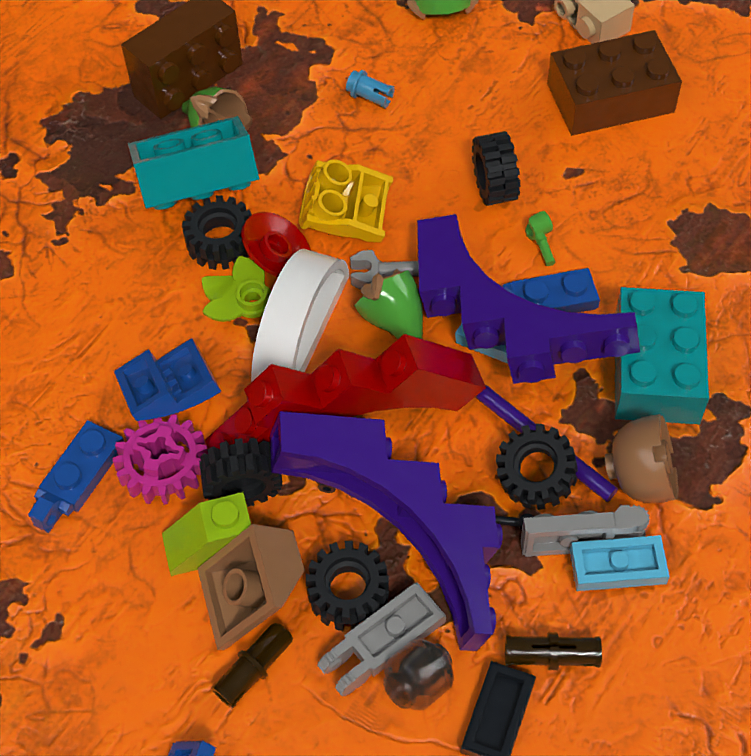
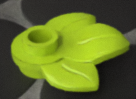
(232, 293)

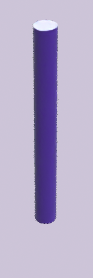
(517, 419)

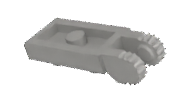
(553, 534)
(382, 635)

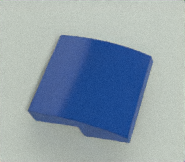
(167, 384)

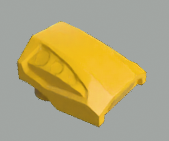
(345, 200)

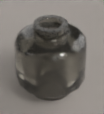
(418, 675)

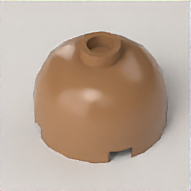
(644, 461)

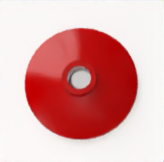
(271, 241)

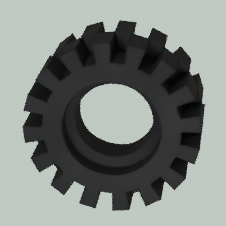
(496, 168)
(211, 216)
(534, 441)
(238, 470)
(341, 561)

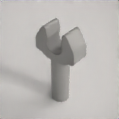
(367, 260)

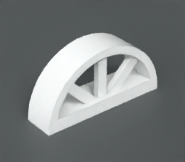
(298, 310)

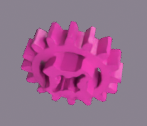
(164, 462)

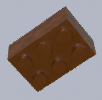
(182, 54)
(613, 82)

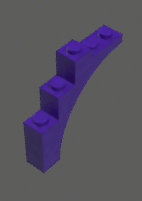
(493, 317)
(410, 495)

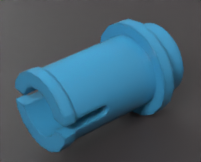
(368, 88)

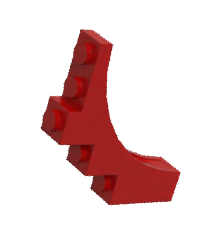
(350, 384)

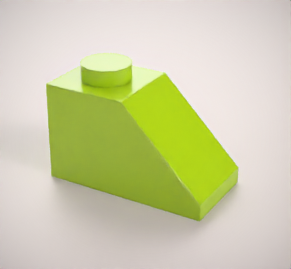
(204, 532)

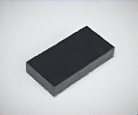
(498, 712)

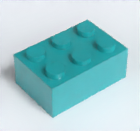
(194, 163)
(672, 362)

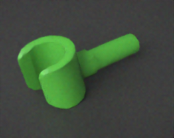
(536, 229)

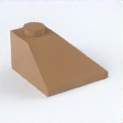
(249, 580)

